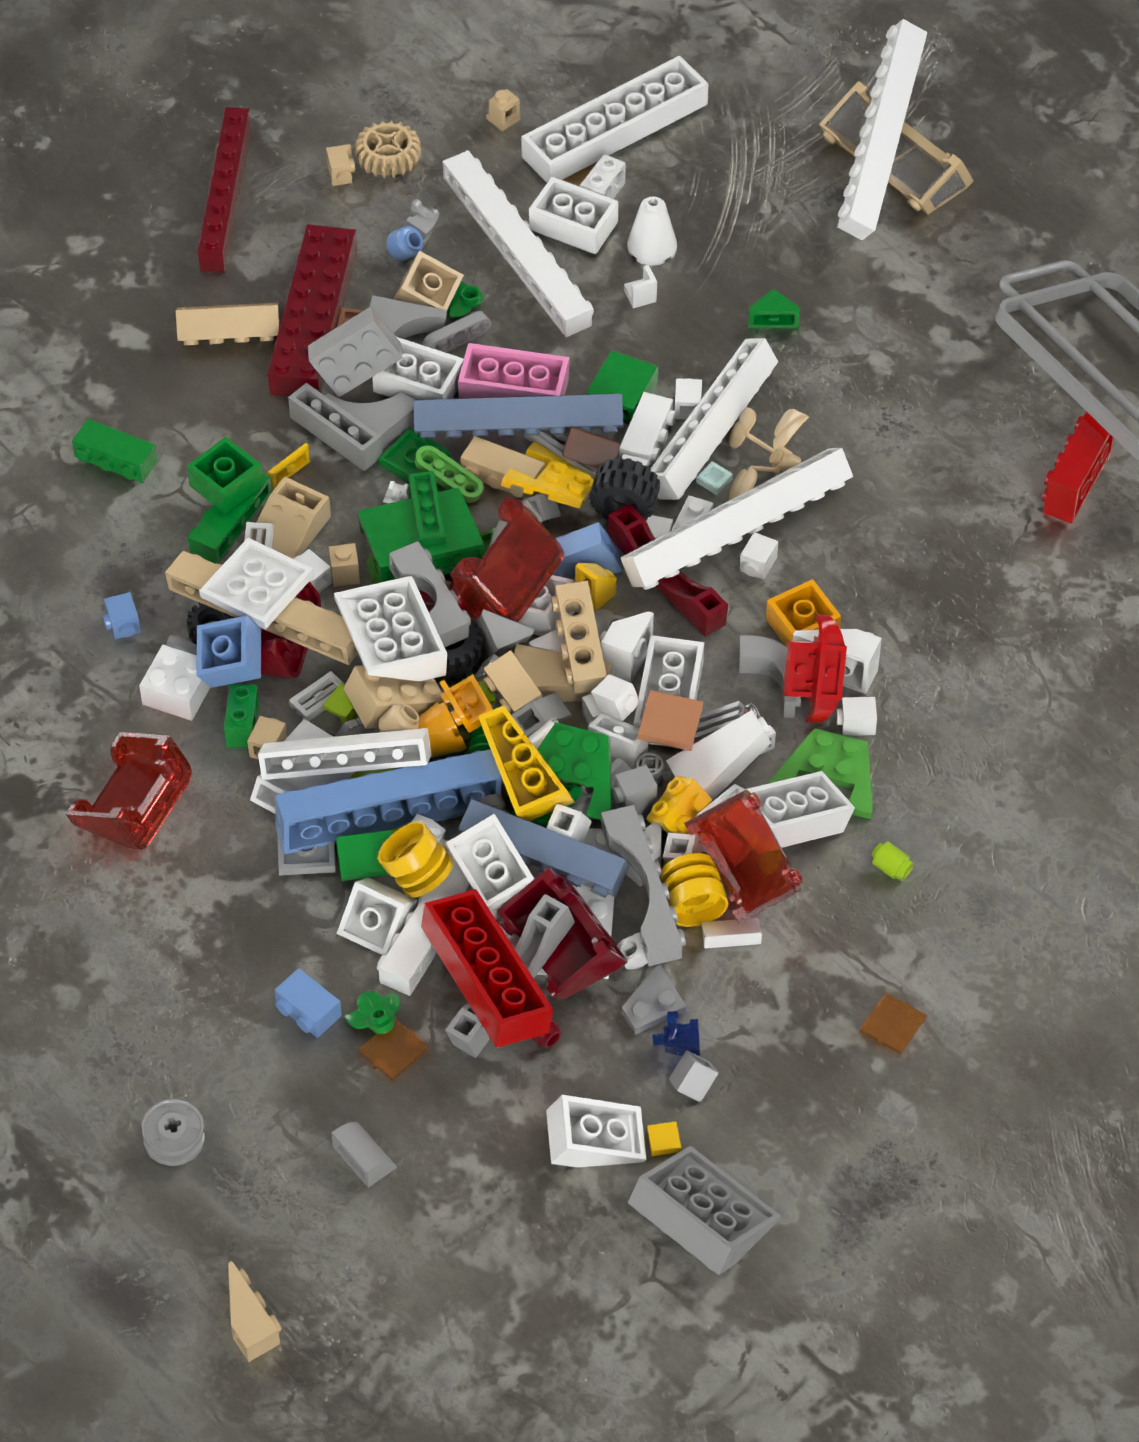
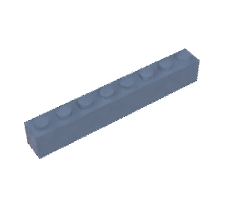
(517, 414)

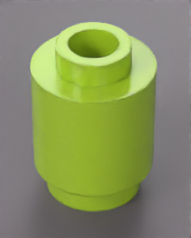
(892, 861)

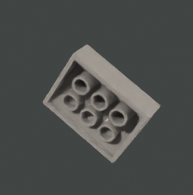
(702, 1209)

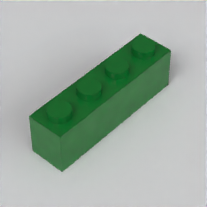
(220, 531)

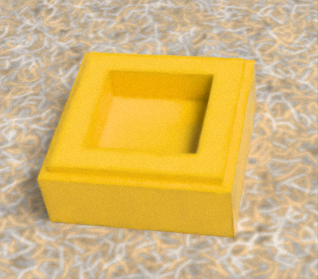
(664, 1138)

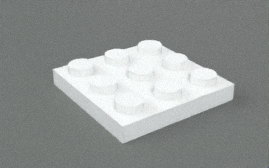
(256, 583)

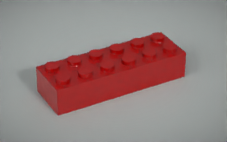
(486, 968)

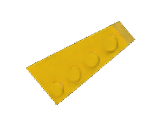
(525, 773)

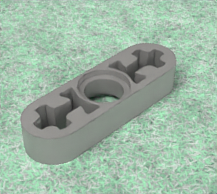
(468, 328)

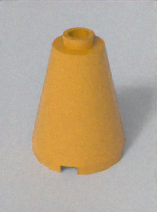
(442, 730)

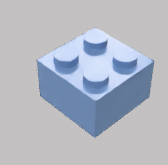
(228, 651)

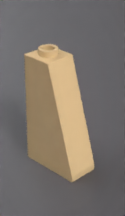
(548, 671)

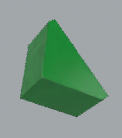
(773, 312)

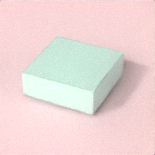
(714, 478)

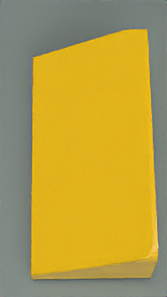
(289, 465)

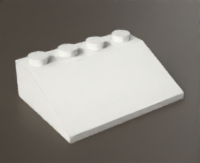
(393, 630)

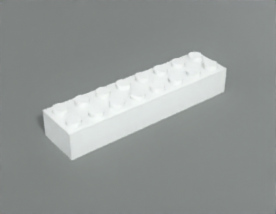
(615, 120)

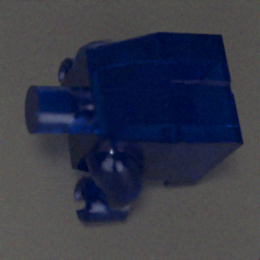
(678, 1036)

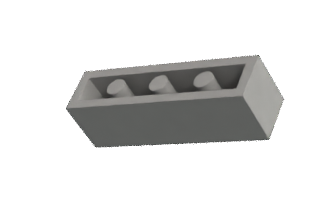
(335, 426)

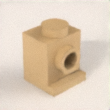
(502, 103)
(340, 164)

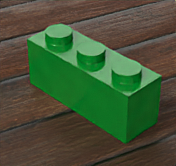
(114, 450)

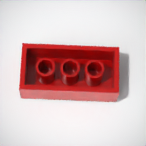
(1076, 469)

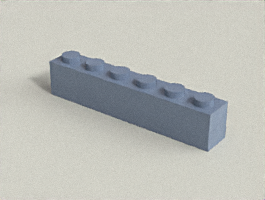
(562, 854)

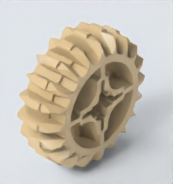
(388, 156)

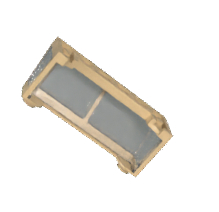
(919, 167)

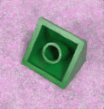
(359, 855)

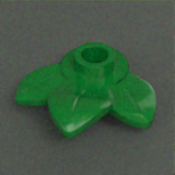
(464, 300)
(374, 1012)

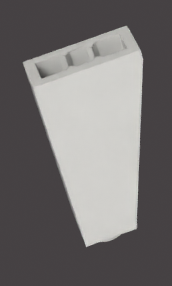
(723, 754)

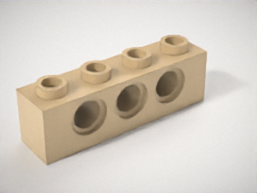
(577, 598)

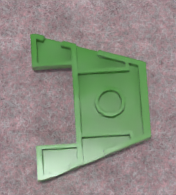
(840, 759)

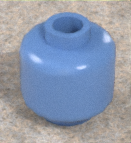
(404, 243)

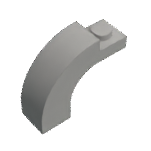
(768, 658)

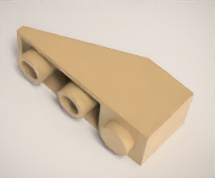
(250, 1324)

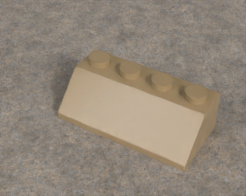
(228, 321)

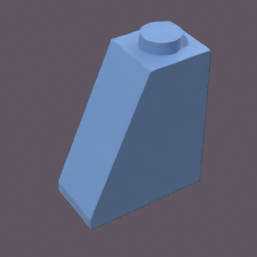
(588, 546)

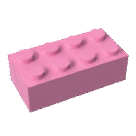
(511, 373)

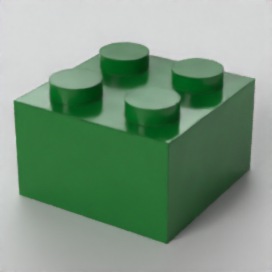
(225, 475)

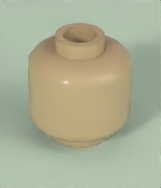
(399, 718)

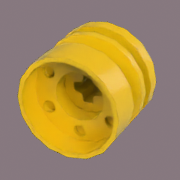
(415, 859)
(694, 889)

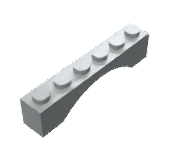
(626, 839)
(539, 939)

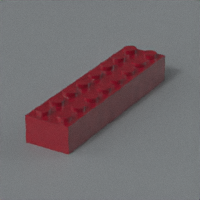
(311, 305)

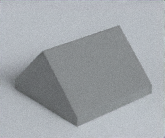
(501, 633)

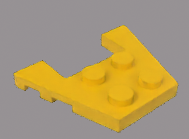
(558, 480)

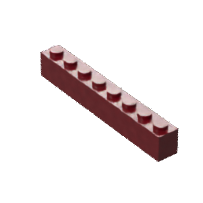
(224, 190)

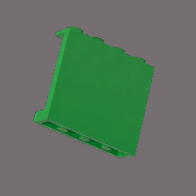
(394, 527)

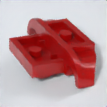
(817, 669)

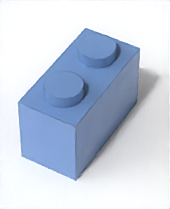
(307, 1003)

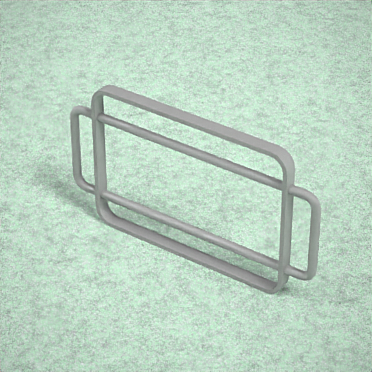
(1047, 361)

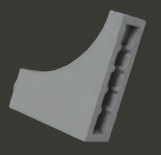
(408, 318)
(387, 417)

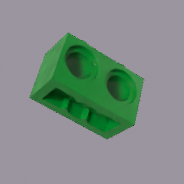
(241, 714)

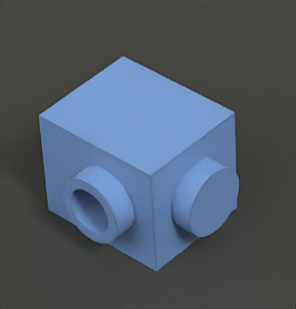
(121, 616)

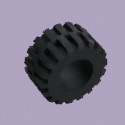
(624, 483)
(466, 658)

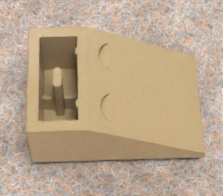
(296, 516)

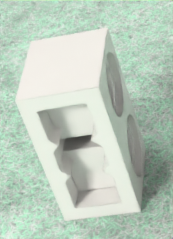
(606, 177)

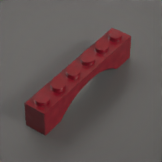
(696, 602)

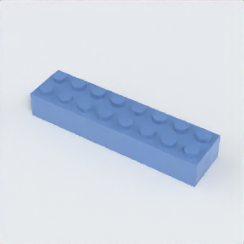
(384, 800)

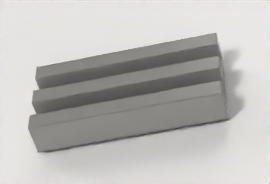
(718, 718)

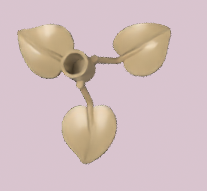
(780, 457)

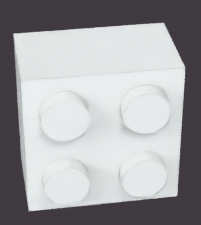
(173, 683)

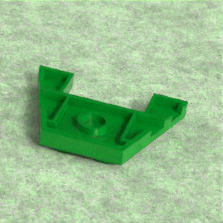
(583, 760)

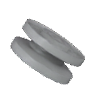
(175, 1117)

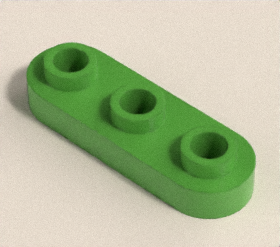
(444, 465)

